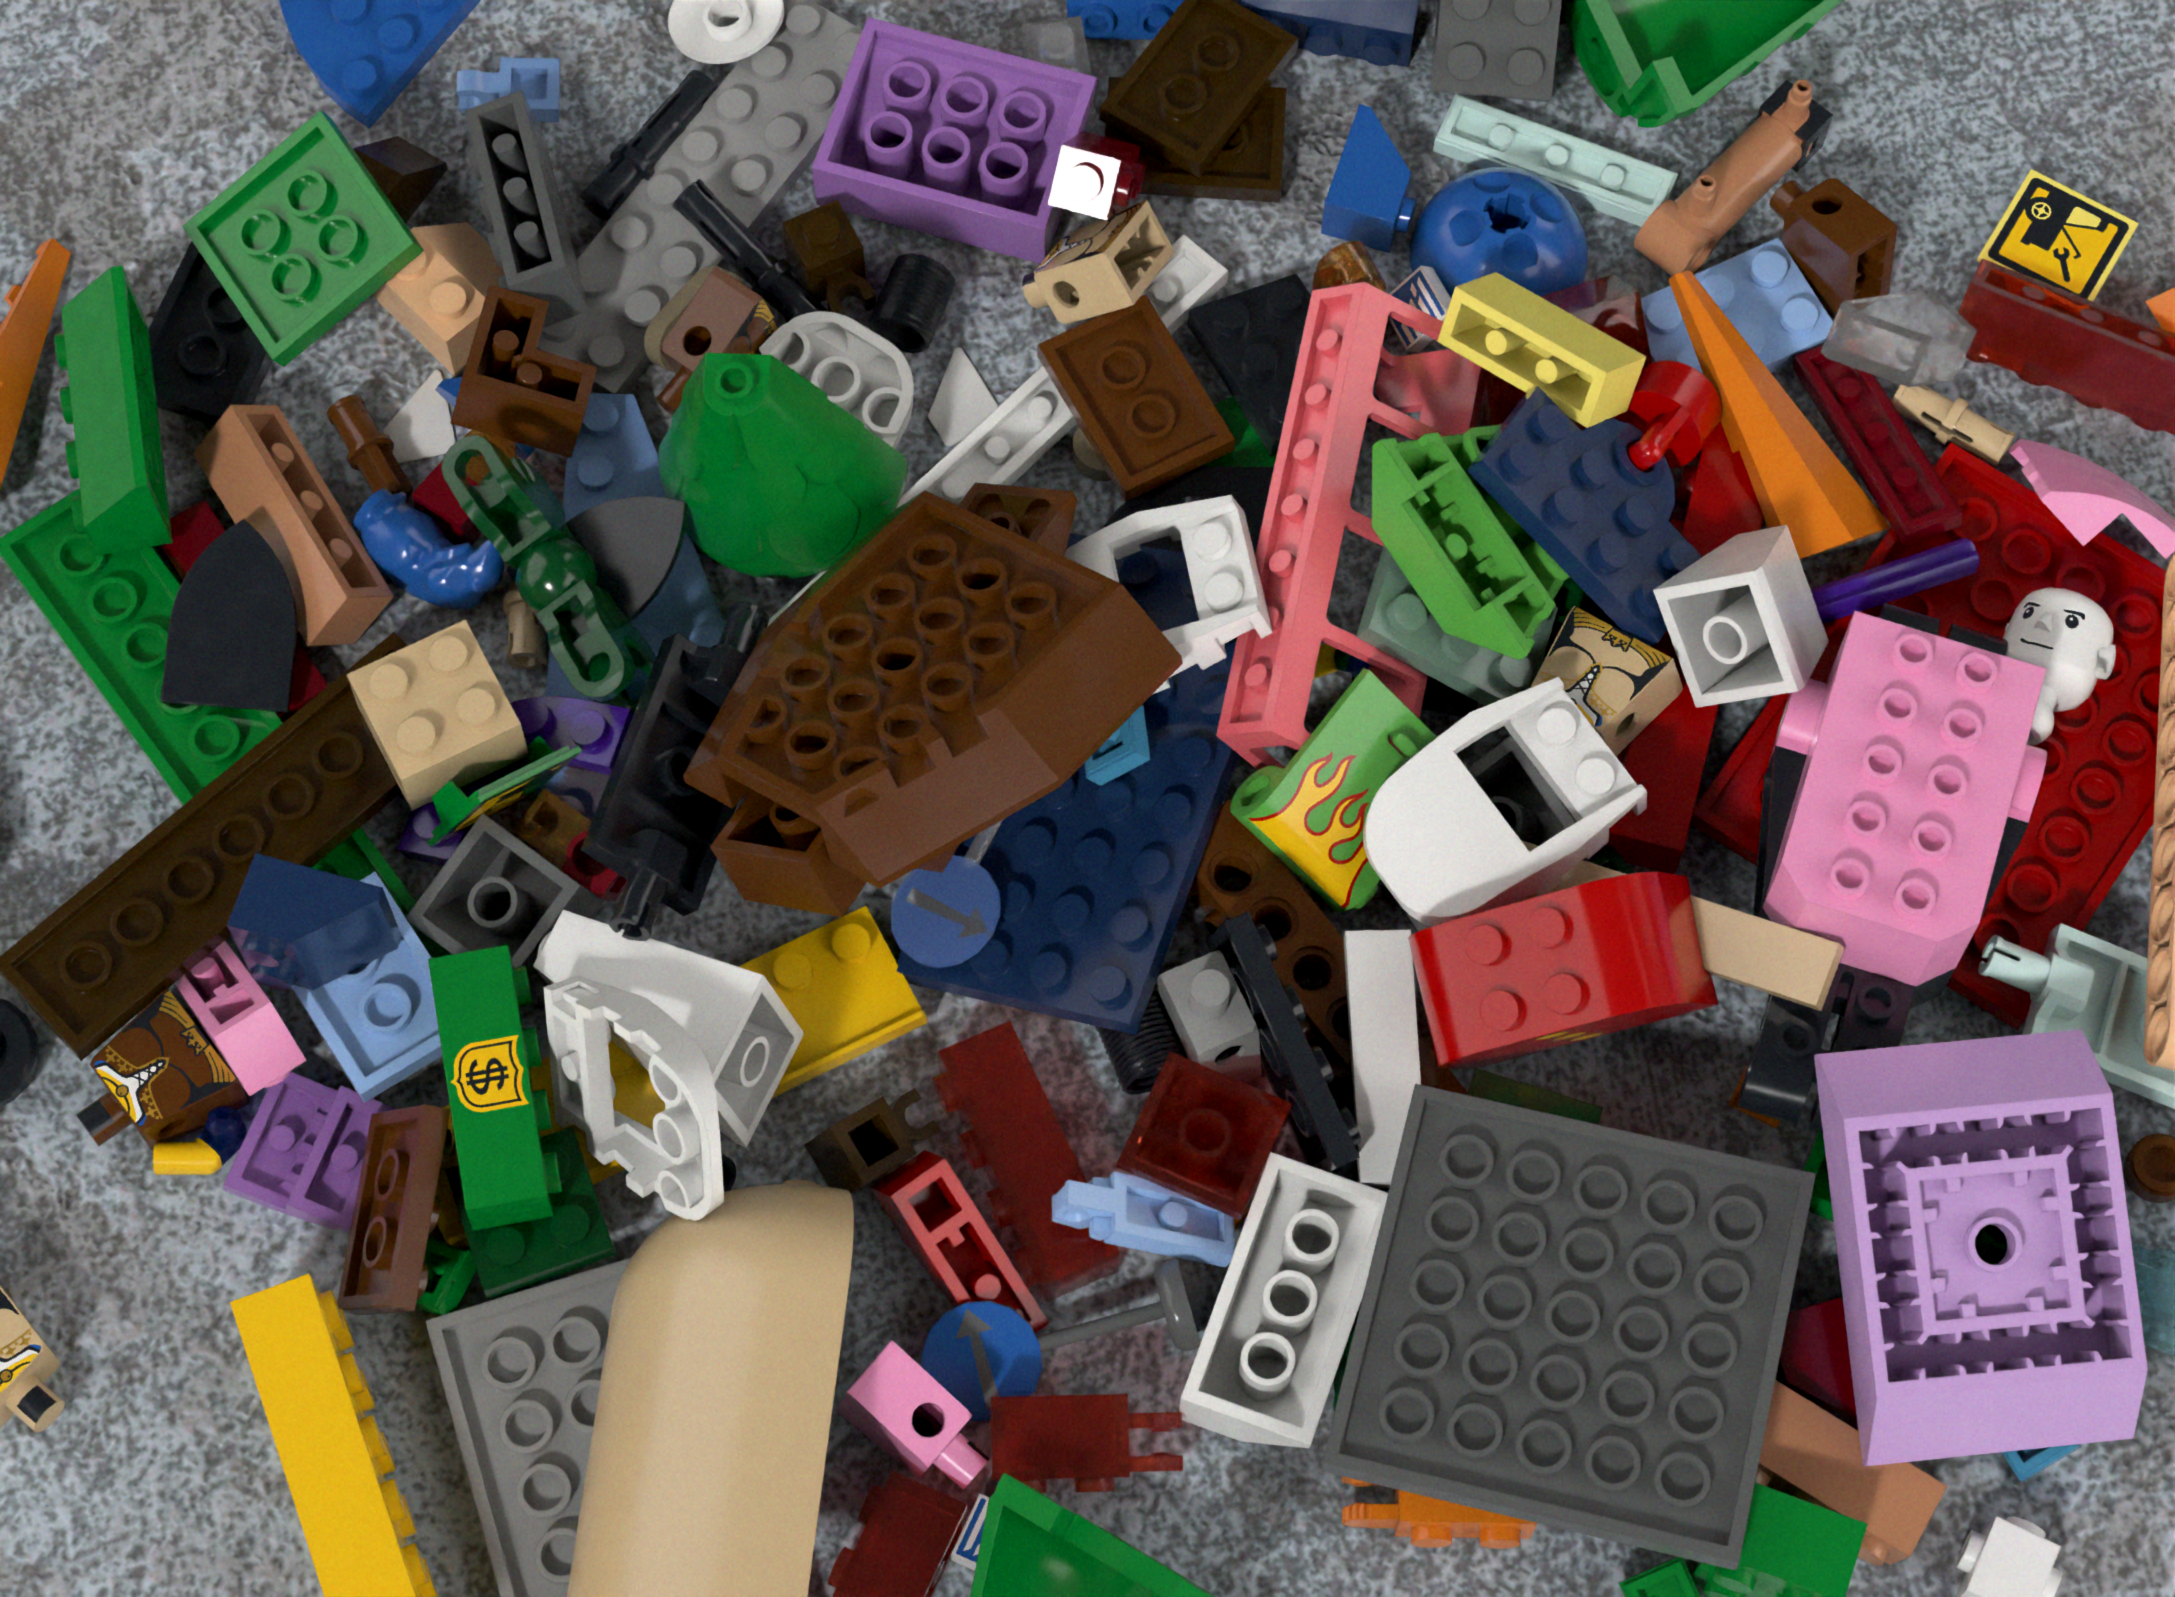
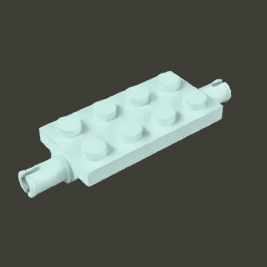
(2087, 988)

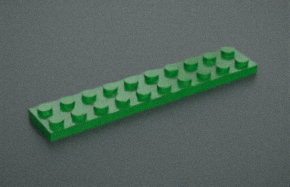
(115, 625)

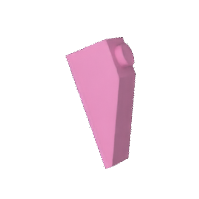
(240, 1020)

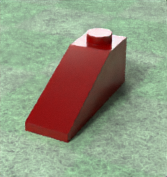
(952, 1237)

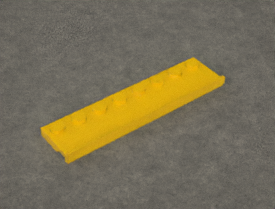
(833, 983)

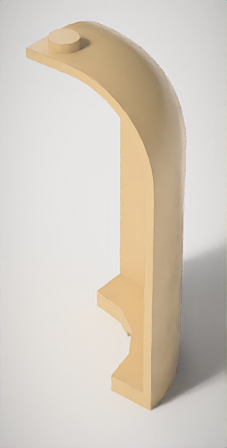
(718, 1401)

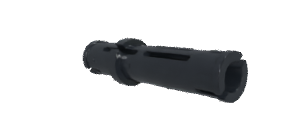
(637, 157)
(745, 253)

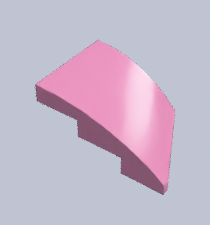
(2090, 496)

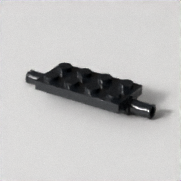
(648, 818)

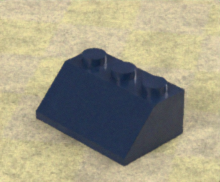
(1357, 29)

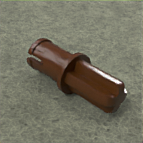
(367, 446)

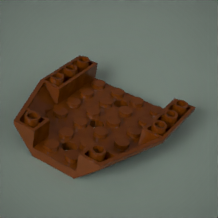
(988, 716)

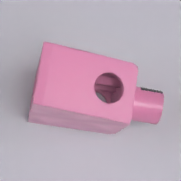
(896, 1392)

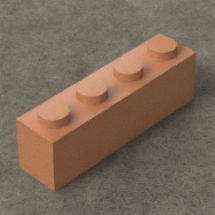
(275, 487)
(1821, 1462)

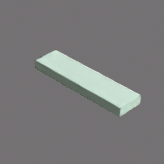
(1575, 166)

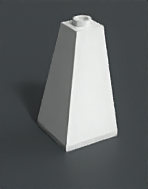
(721, 1006)

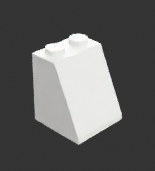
(1744, 620)

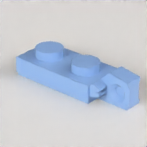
(1146, 1218)

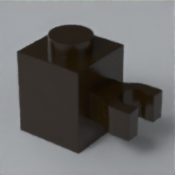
(828, 256)
(868, 1143)

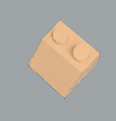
(443, 291)

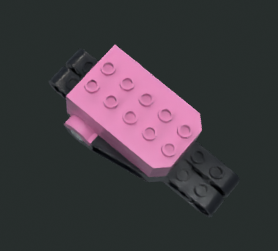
(1888, 831)

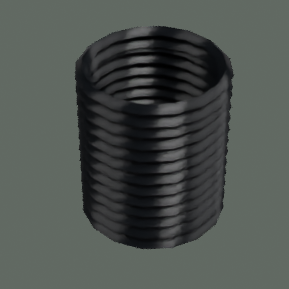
(912, 302)
(1141, 1056)

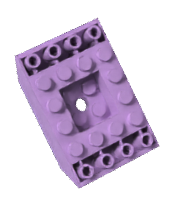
(1939, 1341)

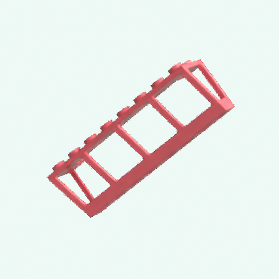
(1312, 505)

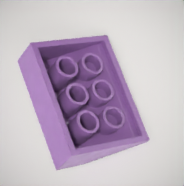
(951, 139)

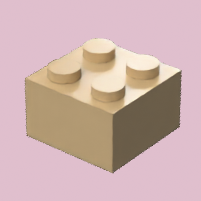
(438, 713)

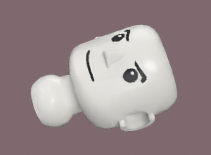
(2070, 640)

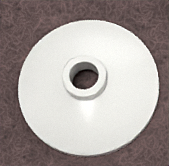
(723, 28)

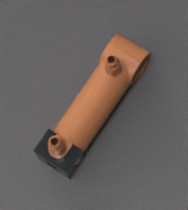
(1782, 138)

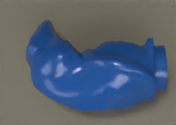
(418, 557)

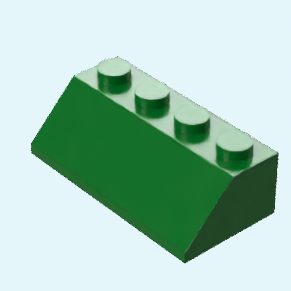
(113, 418)

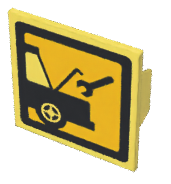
(2059, 237)

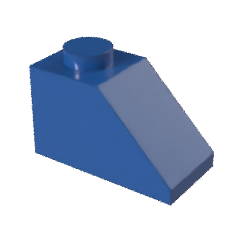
(1369, 188)

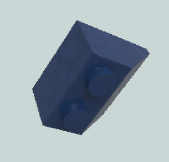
(308, 924)

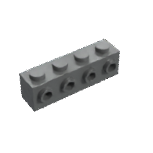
(524, 206)

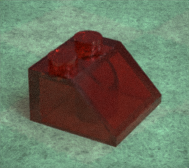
(1205, 1135)

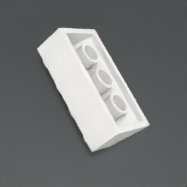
(1285, 1306)

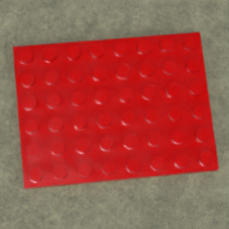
(2099, 756)

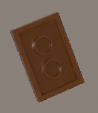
(1135, 398)
(395, 1210)

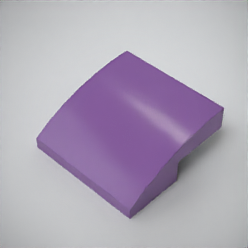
(305, 1152)

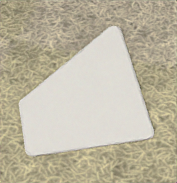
(960, 400)
(422, 425)

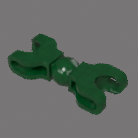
(553, 571)

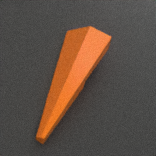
(24, 336)
(1785, 457)

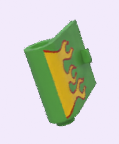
(1320, 800)

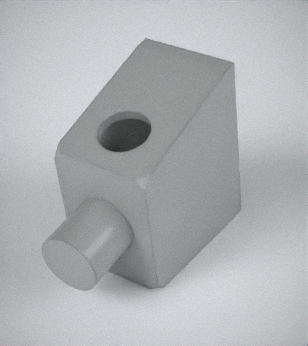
(1211, 1016)

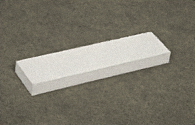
(1381, 1045)

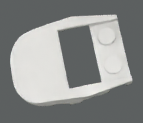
(850, 365)
(1218, 564)
(1447, 844)
(684, 1148)

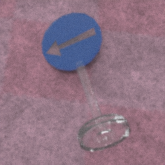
(950, 913)

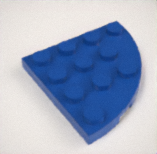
(370, 47)

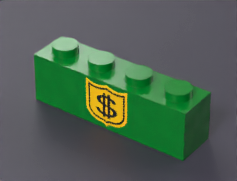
(491, 1087)

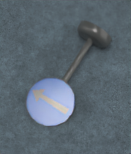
(993, 1351)

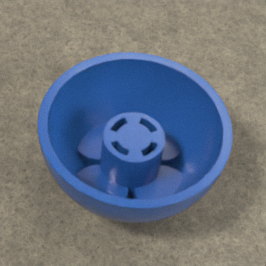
(1533, 236)

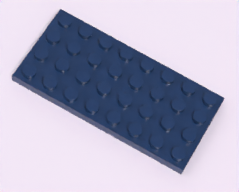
(1105, 870)

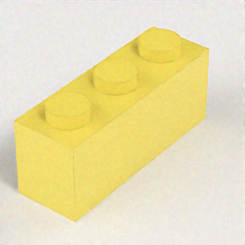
(1541, 346)

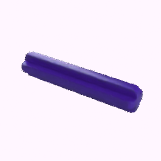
(1896, 579)

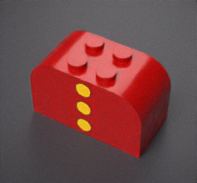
(1561, 969)

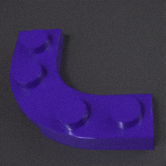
(560, 722)

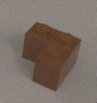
(515, 387)

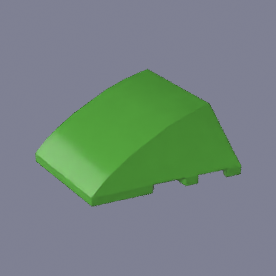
(1459, 544)

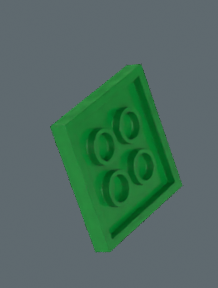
(302, 238)

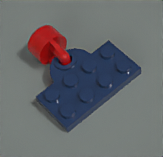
(1606, 491)

